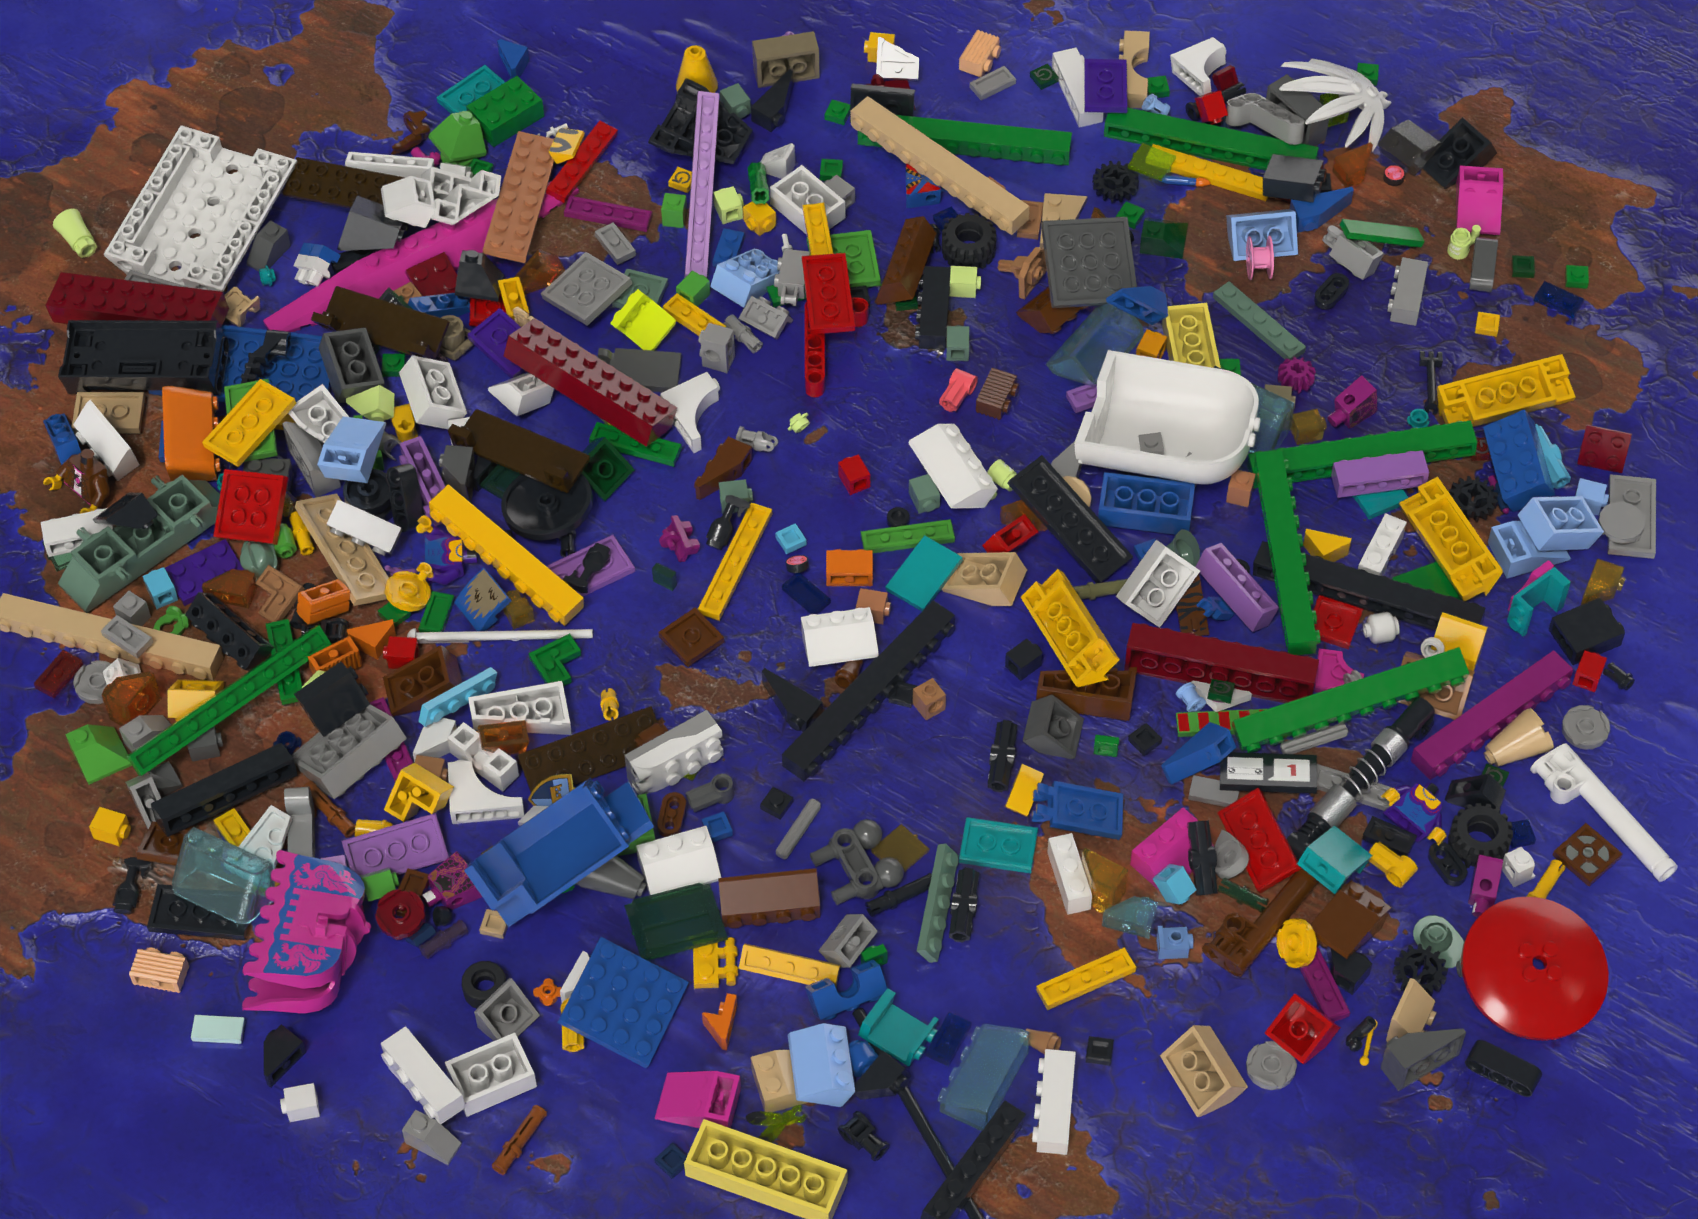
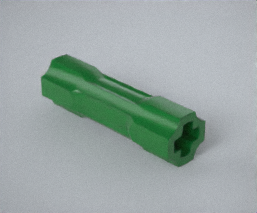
(758, 183)

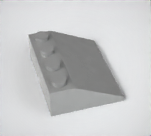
(349, 750)

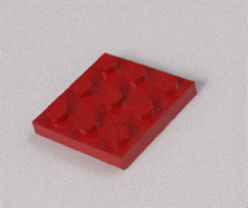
(250, 506)

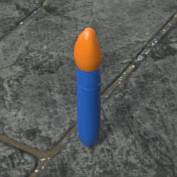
(1179, 180)

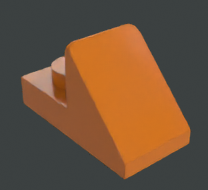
(721, 1025)

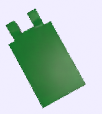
(1429, 577)

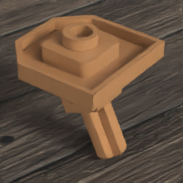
(1026, 269)

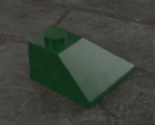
(1163, 238)
(606, 467)

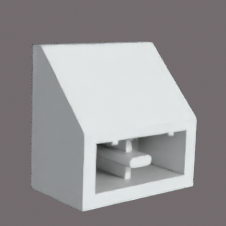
(409, 201)
(522, 393)

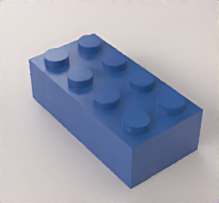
(1518, 460)
(1145, 503)

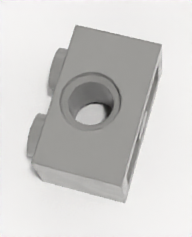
(717, 347)
(848, 940)

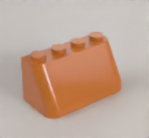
(186, 423)

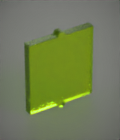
(1151, 162)

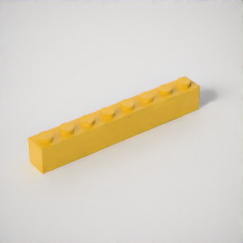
(506, 555)

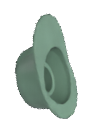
(1186, 546)
(257, 557)
(1442, 936)

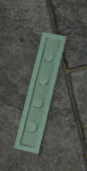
(1258, 321)
(937, 903)

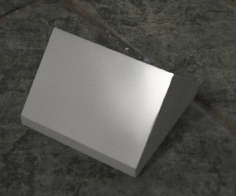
(505, 1012)

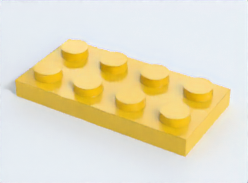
(249, 423)

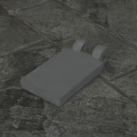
(651, 369)

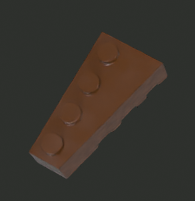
(1101, 699)

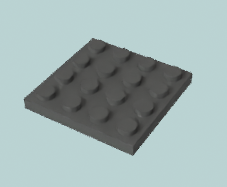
(1087, 260)

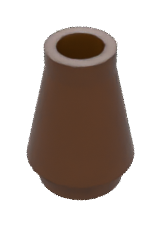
(848, 673)

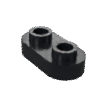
(1327, 294)
(1448, 865)

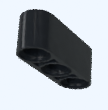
(404, 496)
(1503, 1068)

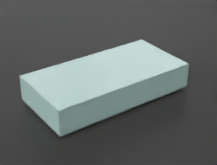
(218, 1029)

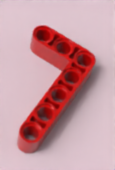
(816, 349)

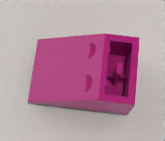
(1479, 198)
(698, 1096)

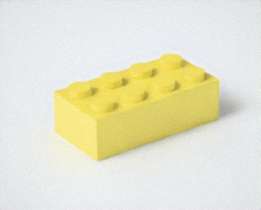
(1190, 335)

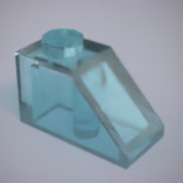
(1132, 916)

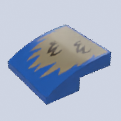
(482, 600)

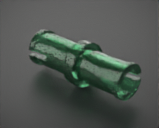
(1243, 895)

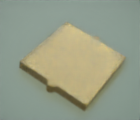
(902, 846)

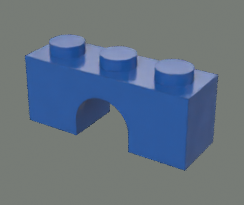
(866, 986)

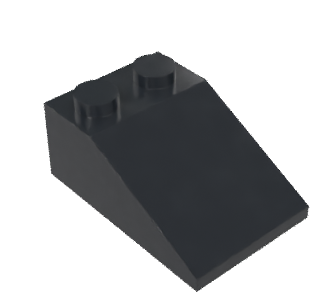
(1460, 147)

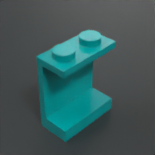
(1550, 587)
(1334, 859)
(896, 1030)

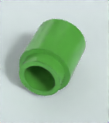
(286, 544)

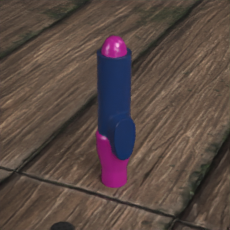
(1502, 505)

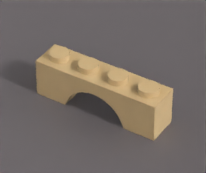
(1135, 49)

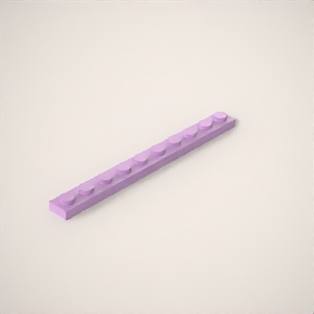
(702, 183)

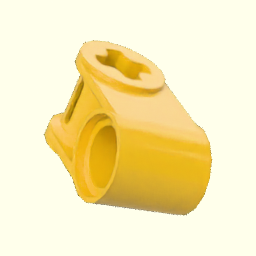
(404, 423)

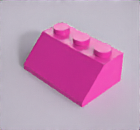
(1164, 847)

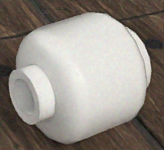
(1381, 627)

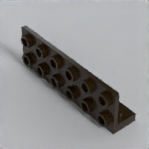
(335, 183)
(385, 323)
(520, 450)
(586, 752)

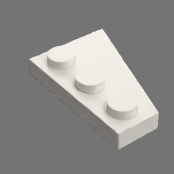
(268, 835)

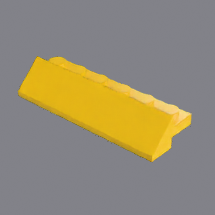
(1506, 392)
(1451, 540)
(1070, 629)

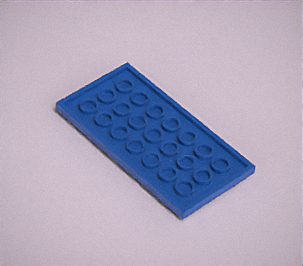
(292, 374)

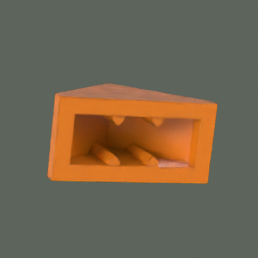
(372, 637)

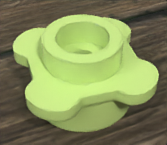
(798, 422)

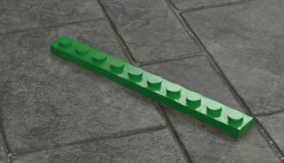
(227, 701)

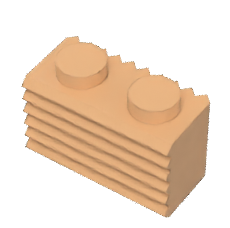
(980, 54)
(159, 970)

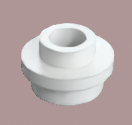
(1427, 651)

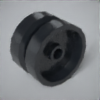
(370, 496)

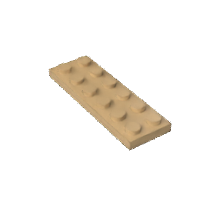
(349, 561)

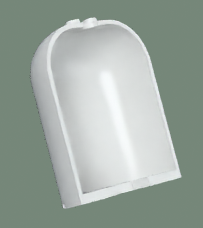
(1191, 406)

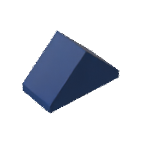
(514, 57)

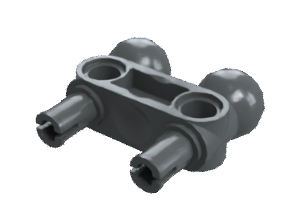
(856, 864)

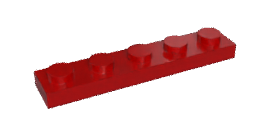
(584, 159)

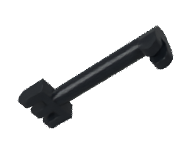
(1431, 363)

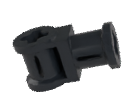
(330, 629)
(862, 1135)

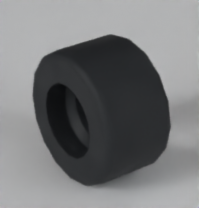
(479, 972)

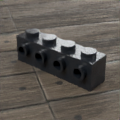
(228, 631)

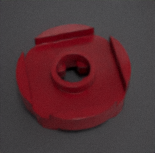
(400, 927)

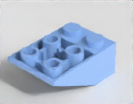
(745, 276)
(351, 449)
(1517, 552)

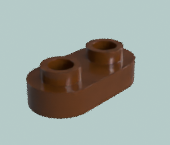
(670, 816)

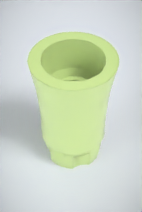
(74, 231)

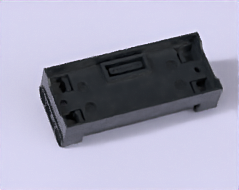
(144, 355)

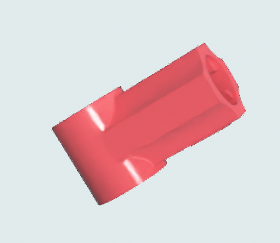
(959, 386)

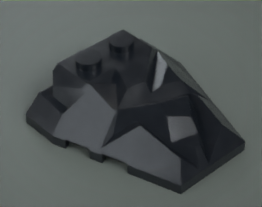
(678, 128)

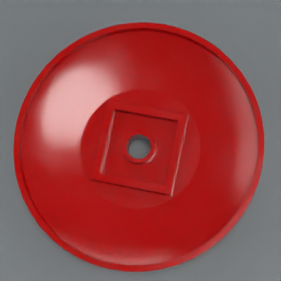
(1515, 993)

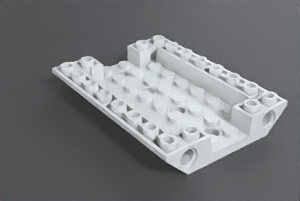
(176, 206)

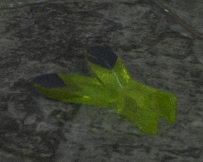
(775, 1121)

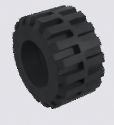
(969, 228)
(1483, 820)

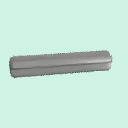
(1314, 739)
(798, 828)

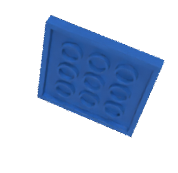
(623, 1002)

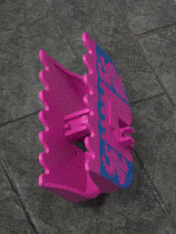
(308, 935)

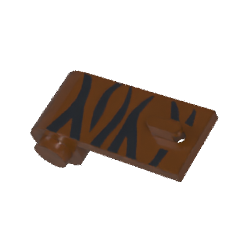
(1189, 614)

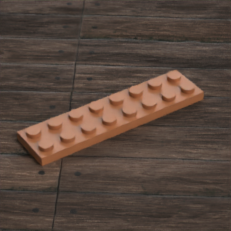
(520, 198)

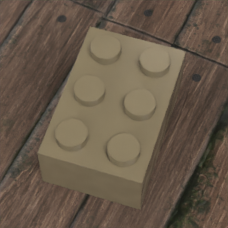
(777, 55)

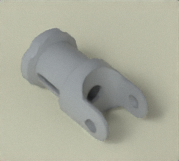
(758, 440)
(387, 443)

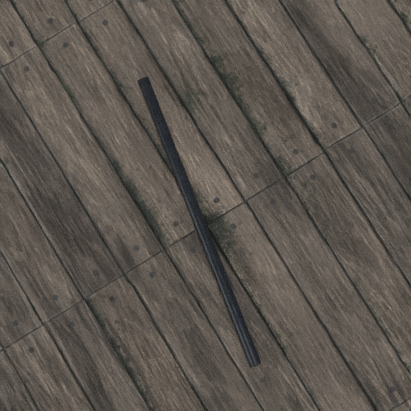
(924, 1128)

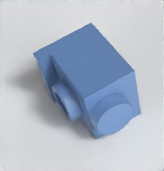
(1173, 942)

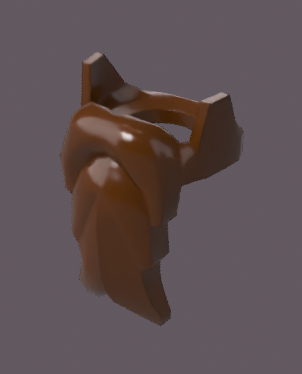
(418, 130)

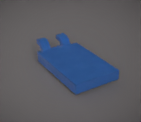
(1080, 809)

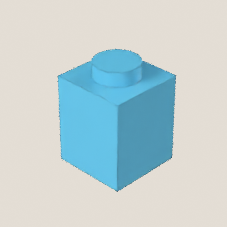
(160, 588)
(1174, 884)

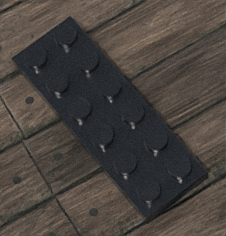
(1070, 520)

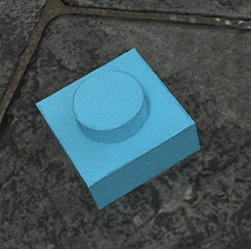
(791, 538)

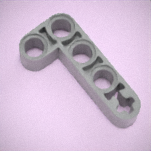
(1267, 116)
(302, 829)

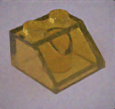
(1105, 880)

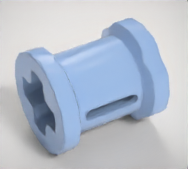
(1153, 105)
(1191, 697)

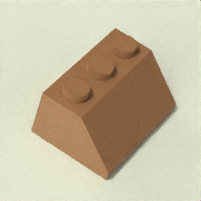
(1448, 701)

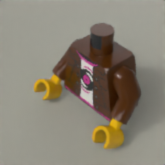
(85, 477)

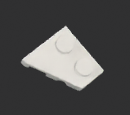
(895, 62)

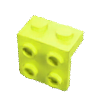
(643, 321)

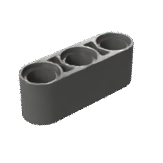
(1483, 264)

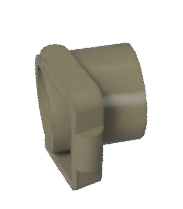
(454, 341)

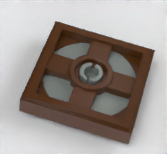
(1587, 854)

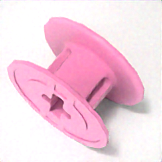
(1259, 257)

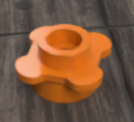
(552, 997)

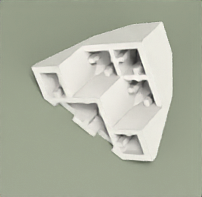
(459, 195)

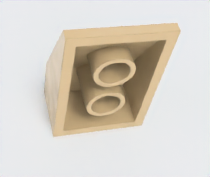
(987, 578)
(774, 1080)

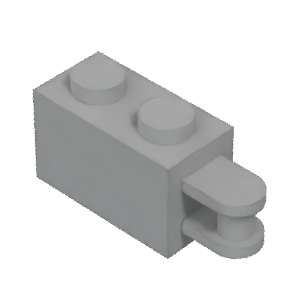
(1356, 255)
(790, 278)

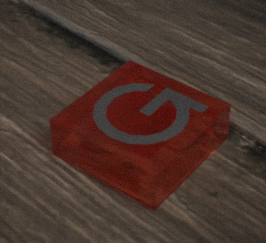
(1482, 451)

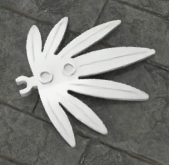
(1353, 90)

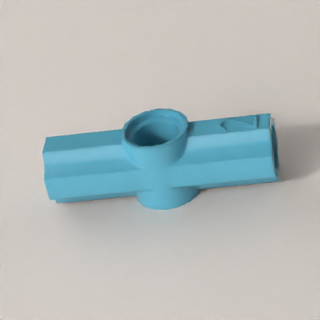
(1552, 454)

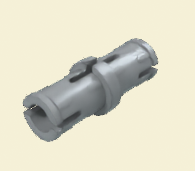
(743, 333)

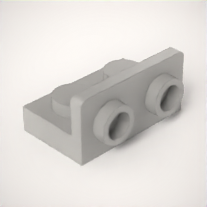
(765, 317)

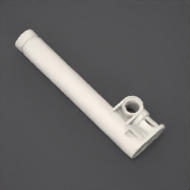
(1566, 770)

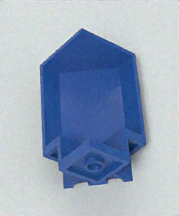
(557, 848)

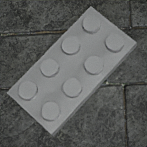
(1642, 494)

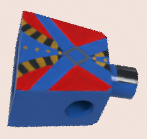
(921, 189)

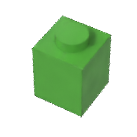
(674, 210)
(694, 288)
(379, 883)

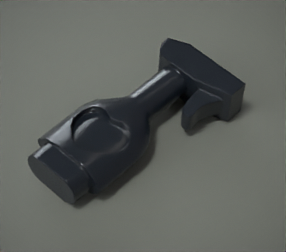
(721, 527)
(592, 562)
(128, 892)

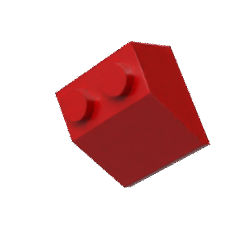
(1302, 1029)

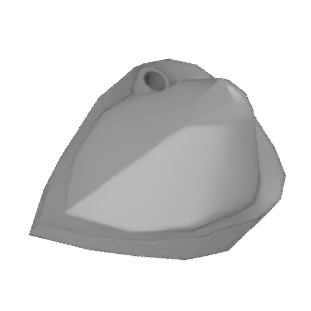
(1231, 856)

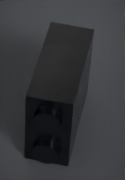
(1293, 178)
(1586, 628)
(333, 698)

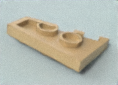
(1061, 208)

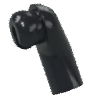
(1354, 1039)

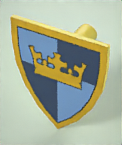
(551, 790)

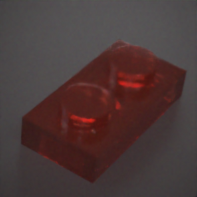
(58, 674)

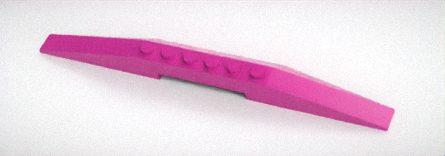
(388, 266)

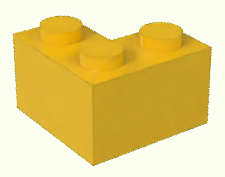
(417, 789)

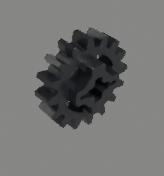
(1115, 181)
(1484, 497)
(1413, 960)

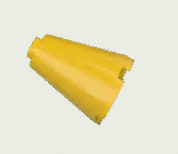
(697, 68)

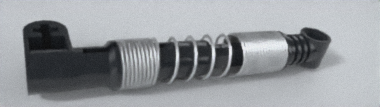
(1385, 750)

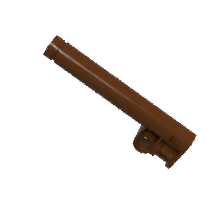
(1239, 948)

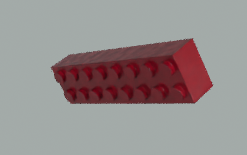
(119, 299)
(590, 382)
(1199, 658)

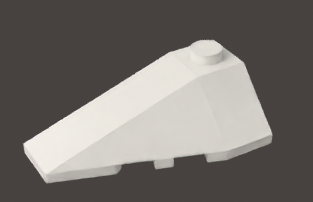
(317, 413)

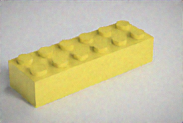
(765, 1172)

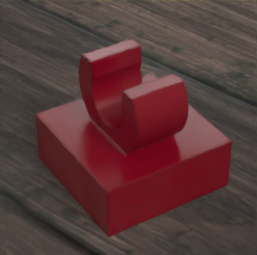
(1225, 78)

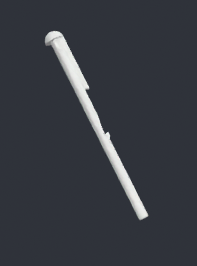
(465, 637)

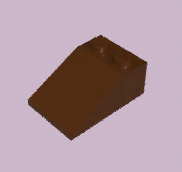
(421, 680)
(1350, 919)

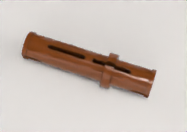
(335, 815)
(513, 1147)

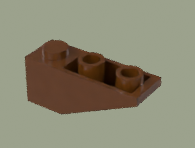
(727, 465)

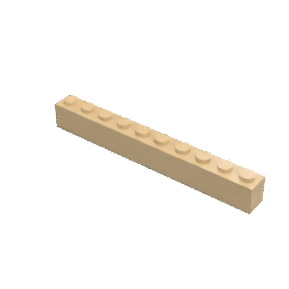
(939, 165)
(84, 632)

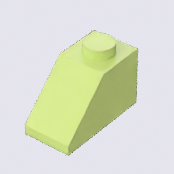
(374, 403)

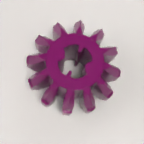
(1296, 374)

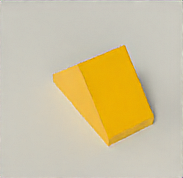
(1326, 545)

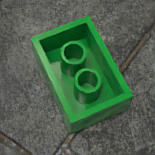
(506, 110)

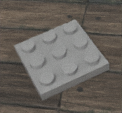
(586, 288)

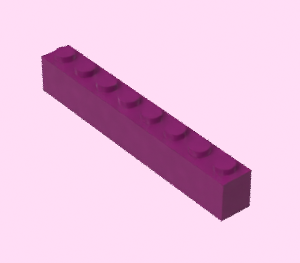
(1491, 715)

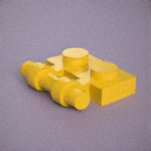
(706, 964)

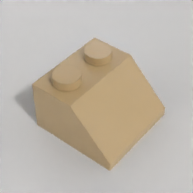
(1412, 1012)

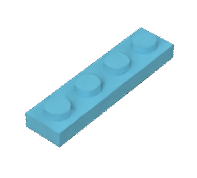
(457, 697)

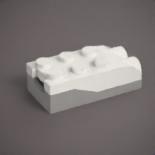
(674, 754)

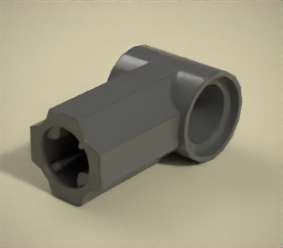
(709, 794)

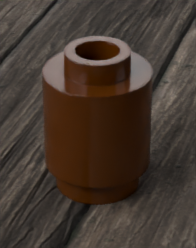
(650, 733)

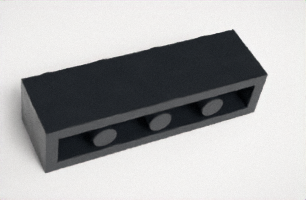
(934, 308)

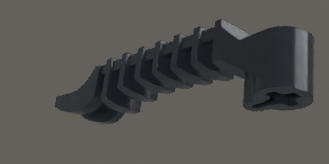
(275, 344)

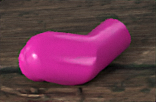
(417, 152)

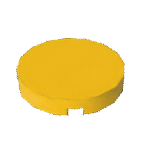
(407, 591)
(1296, 943)

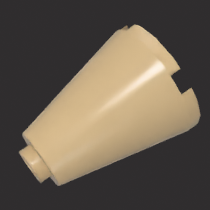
(1519, 740)

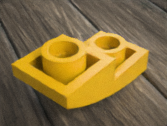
(1021, 795)

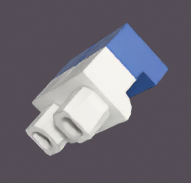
(313, 263)

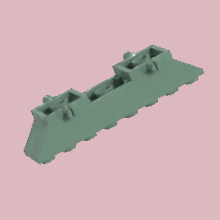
(120, 555)

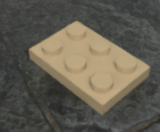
(121, 409)

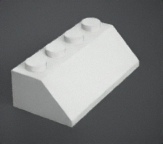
(953, 467)

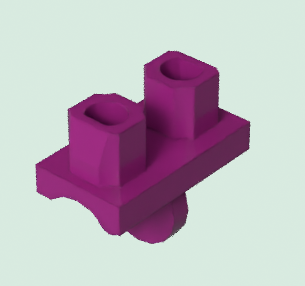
(676, 538)

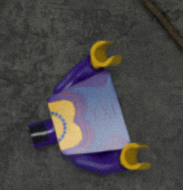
(443, 554)
(1416, 810)

